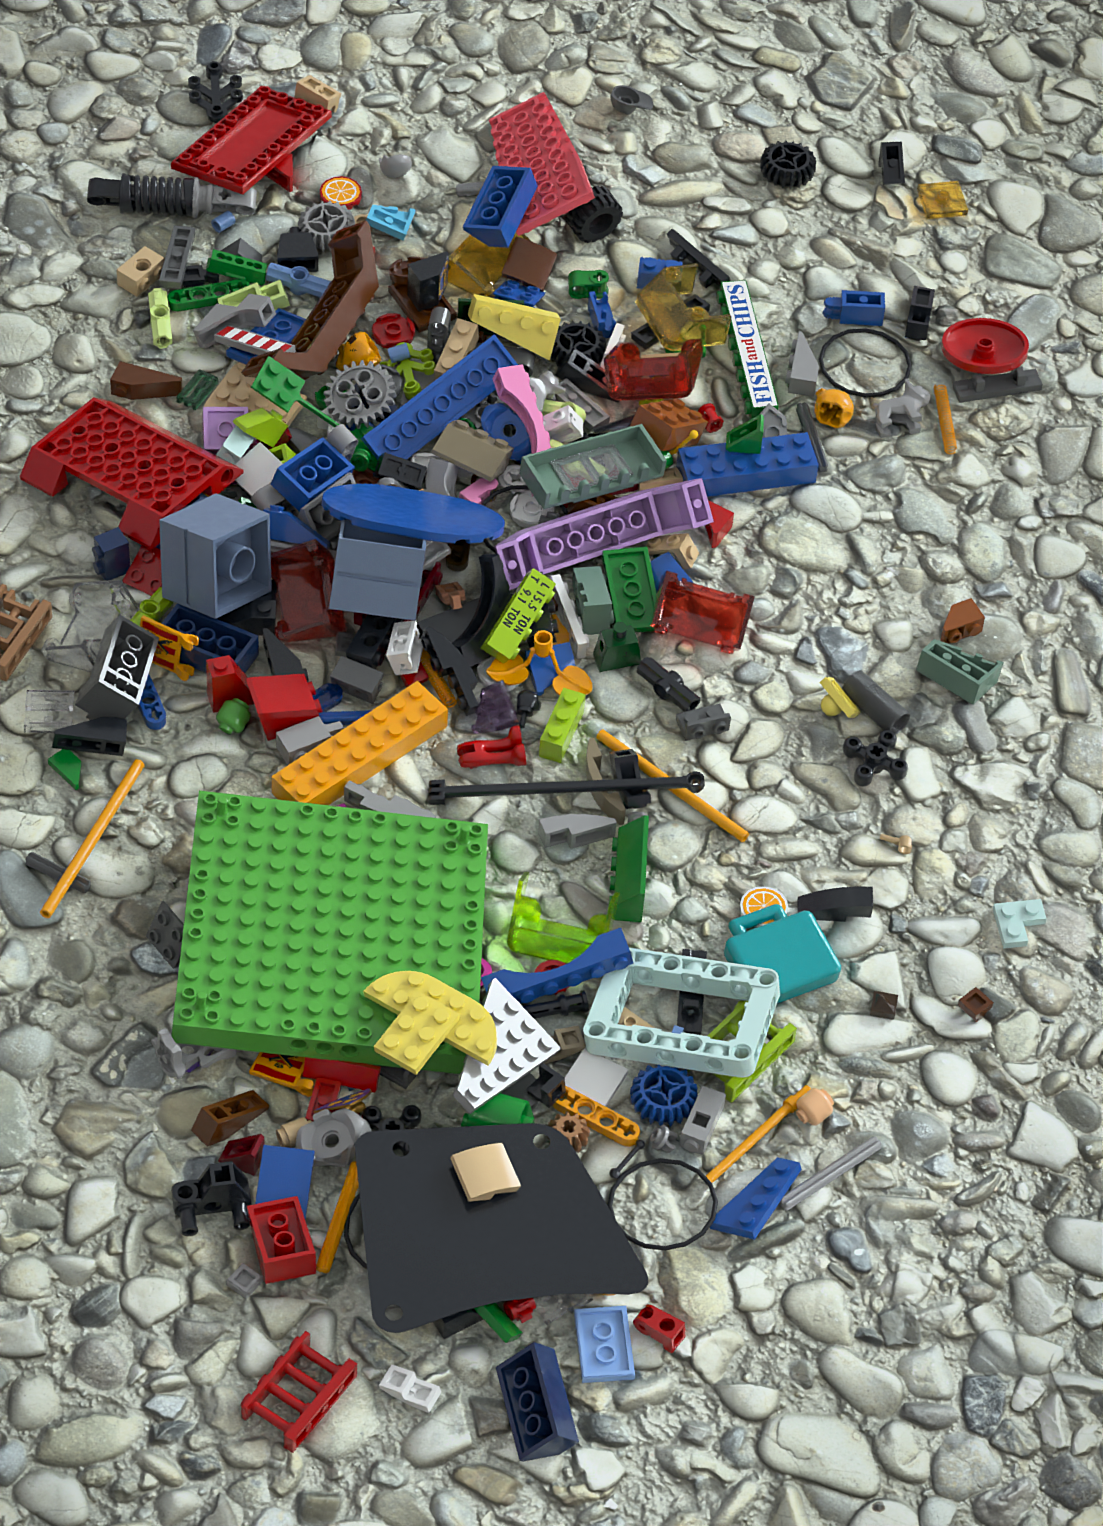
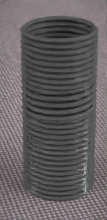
(875, 702)

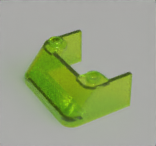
(552, 939)

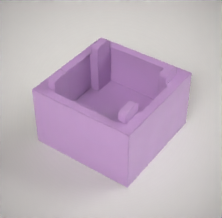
(217, 426)

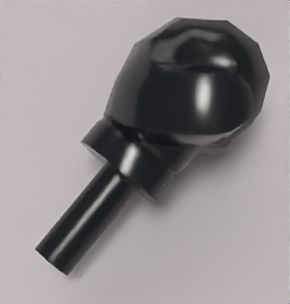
(527, 703)

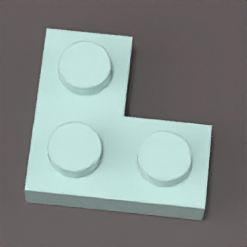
(1012, 918)

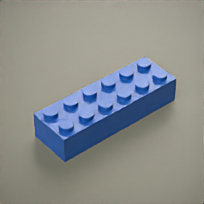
(781, 463)

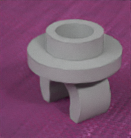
(660, 1139)

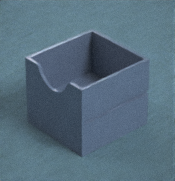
(215, 555)
(377, 572)

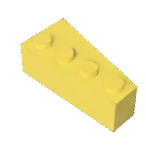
(519, 323)

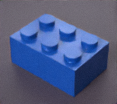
(310, 473)

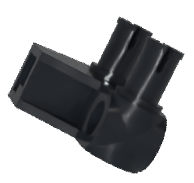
(217, 1183)

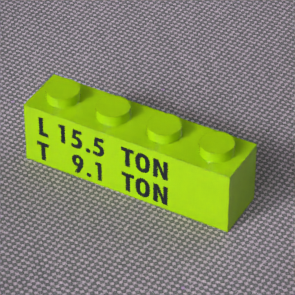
(518, 616)

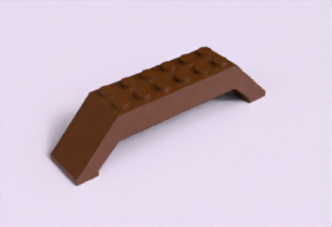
(336, 310)

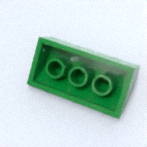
(630, 869)

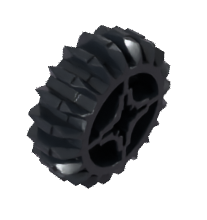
(788, 164)
(579, 336)

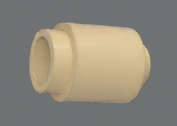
(288, 1132)

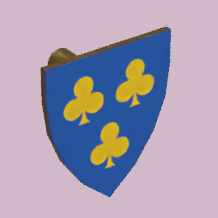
(351, 1102)

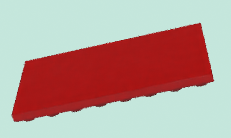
(251, 139)

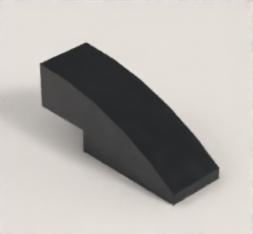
(919, 313)
(838, 903)

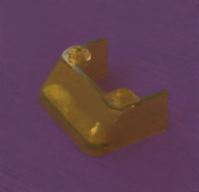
(669, 315)

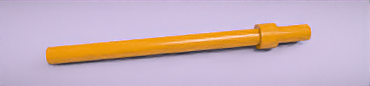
(789, 1106)

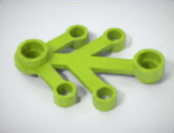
(412, 387)

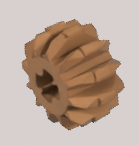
(573, 1128)

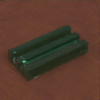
(202, 389)

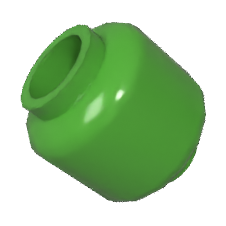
(233, 716)

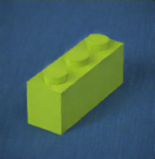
(562, 725)

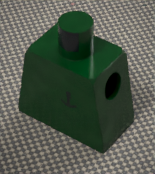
(617, 648)

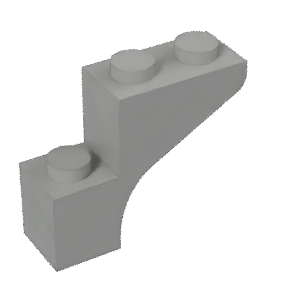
(252, 311)

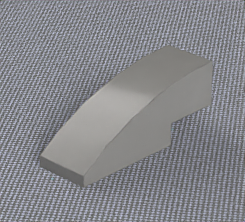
(575, 829)

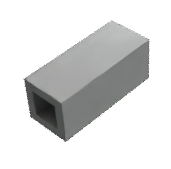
(702, 1120)

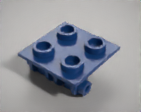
(514, 291)

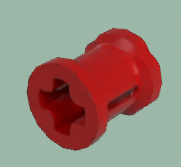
(711, 417)

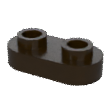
(459, 556)

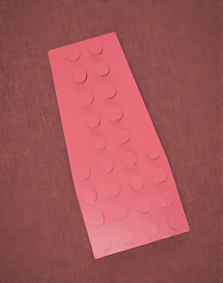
(535, 139)

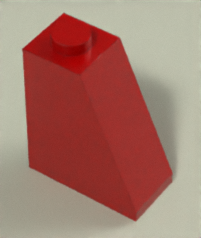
(226, 682)

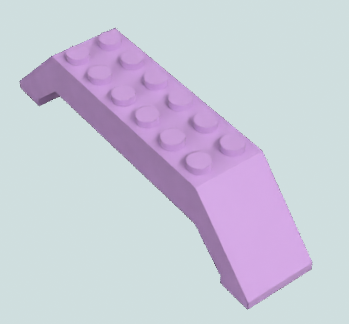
(604, 527)

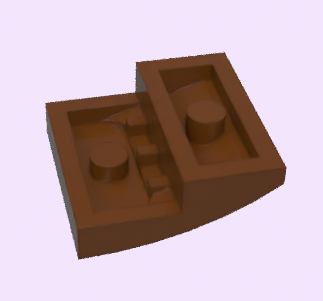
(529, 263)

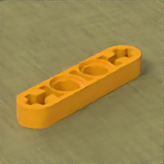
(599, 1112)

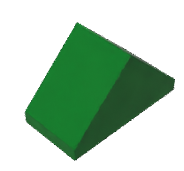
(746, 437)

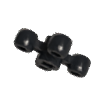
(875, 758)
(410, 1118)

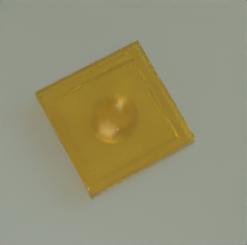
(942, 199)

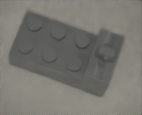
(118, 671)

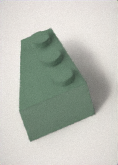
(592, 599)
(958, 671)

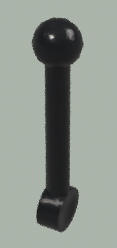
(615, 1172)

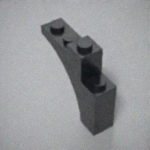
(492, 602)

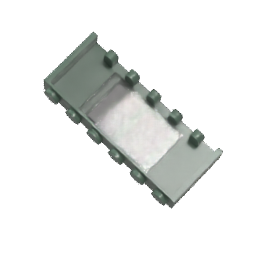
(592, 467)

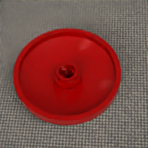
(985, 345)

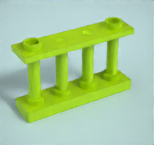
(780, 1042)

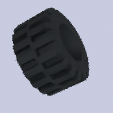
(595, 218)

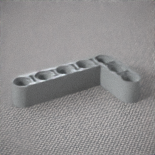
(339, 438)

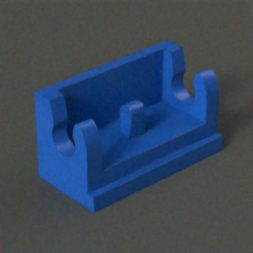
(601, 314)

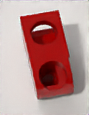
(660, 1327)

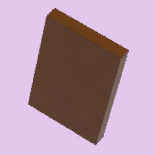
(421, 318)

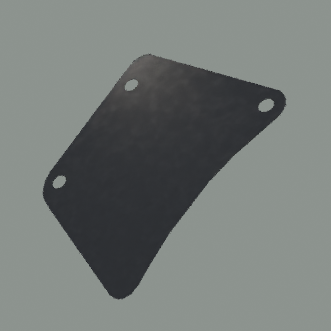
(452, 1254)

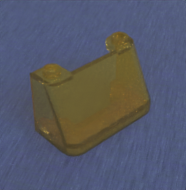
(477, 266)

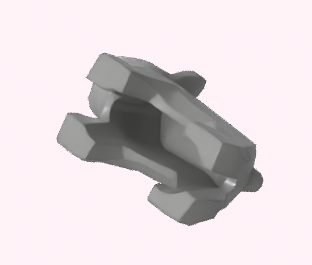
(545, 388)
(902, 410)

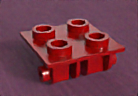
(145, 571)

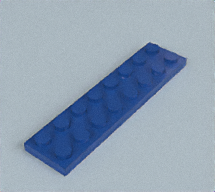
(440, 402)

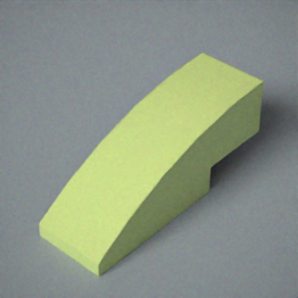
(273, 290)

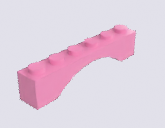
(514, 389)

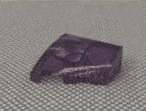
(495, 709)

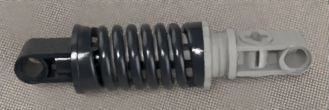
(168, 197)

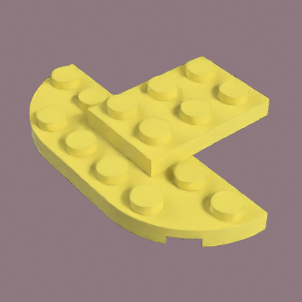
(427, 1017)

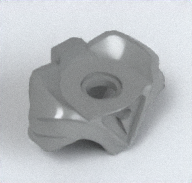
(331, 1128)

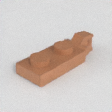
(451, 594)

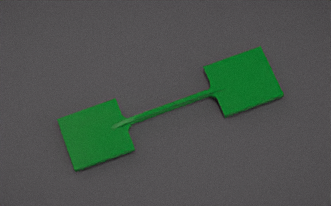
(284, 388)

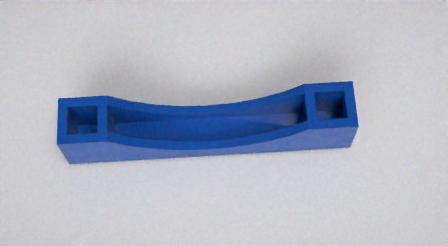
(604, 955)

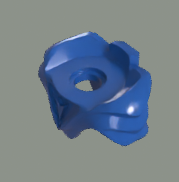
(494, 420)

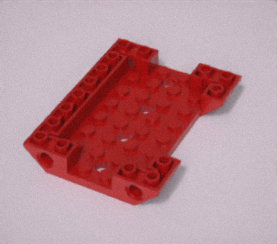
(133, 445)

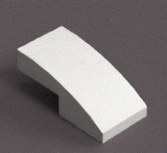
(410, 1390)

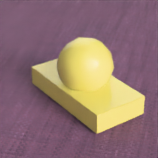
(837, 700)

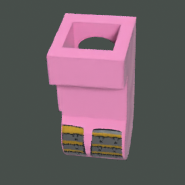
(479, 490)

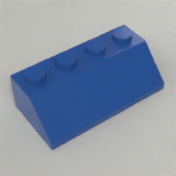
(501, 205)

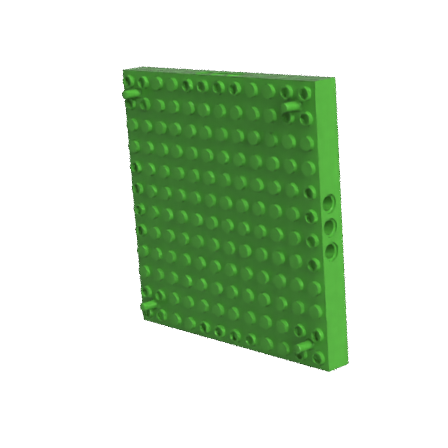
(311, 907)

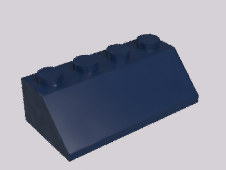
(537, 1403)

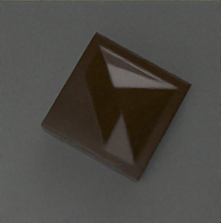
(884, 1005)

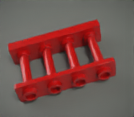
(311, 1413)

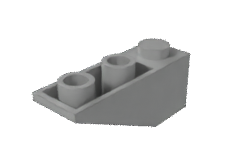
(804, 367)

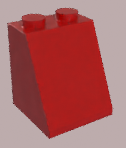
(283, 701)

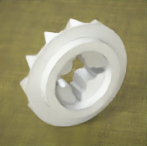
(510, 473)

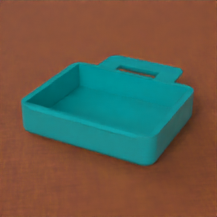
(789, 946)

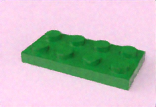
(631, 586)

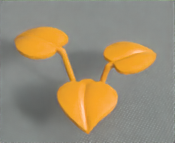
(515, 671)

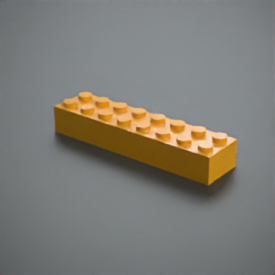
(362, 748)

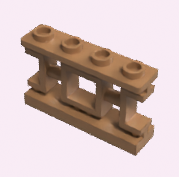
(23, 634)

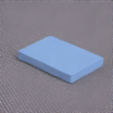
(604, 1344)

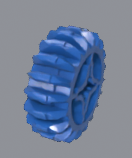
(653, 1102)

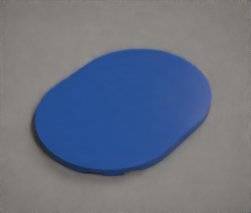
(413, 513)

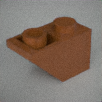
(962, 621)

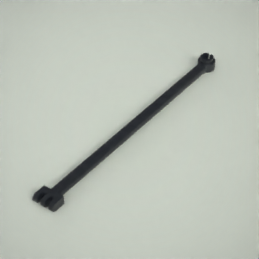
(439, 791)

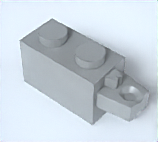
(304, 737)

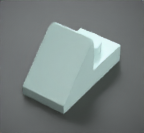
(235, 445)

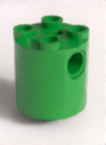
(500, 1111)

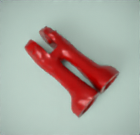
(479, 753)

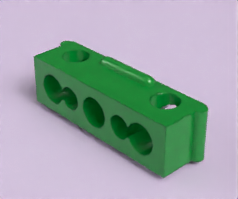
(237, 267)

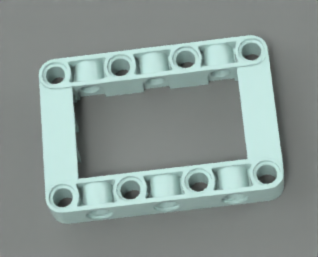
(684, 1050)

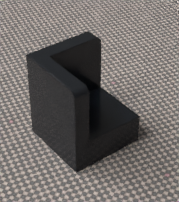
(547, 1086)

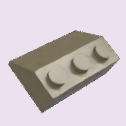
(473, 450)

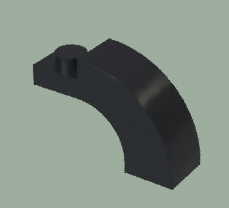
(625, 766)

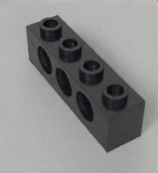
(372, 640)

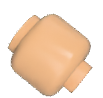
(814, 1106)

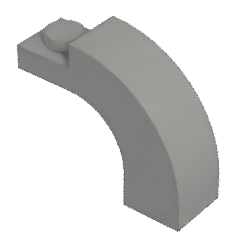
(441, 477)

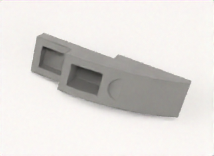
(364, 799)

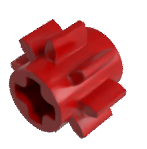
(520, 1309)

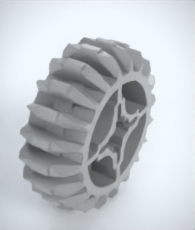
(316, 218)

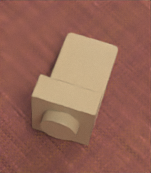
(678, 544)

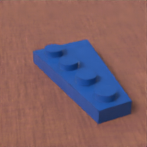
(757, 1201)

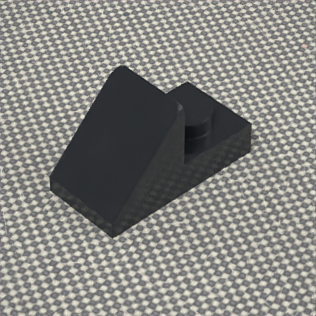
(892, 163)

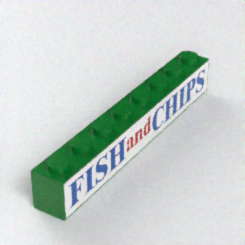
(747, 348)

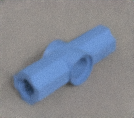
(297, 279)

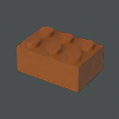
(669, 423)

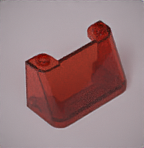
(651, 378)
(304, 592)
(701, 613)

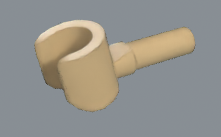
(903, 842)

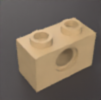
(140, 271)

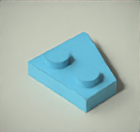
(390, 220)

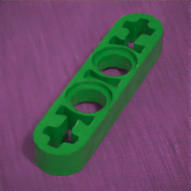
(207, 291)

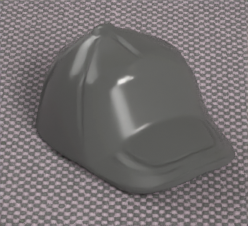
(627, 99)

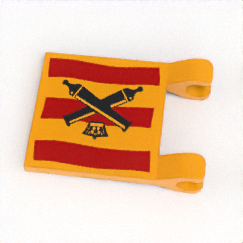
(169, 647)
(282, 1070)

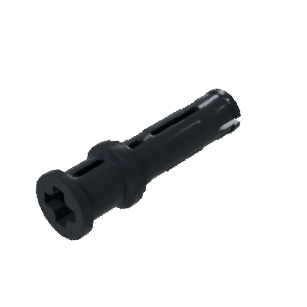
(562, 1005)

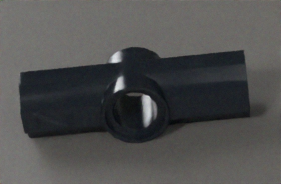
(668, 684)

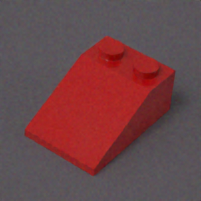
(282, 1240)

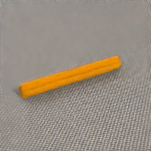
(338, 1220)

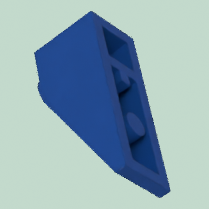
(289, 528)

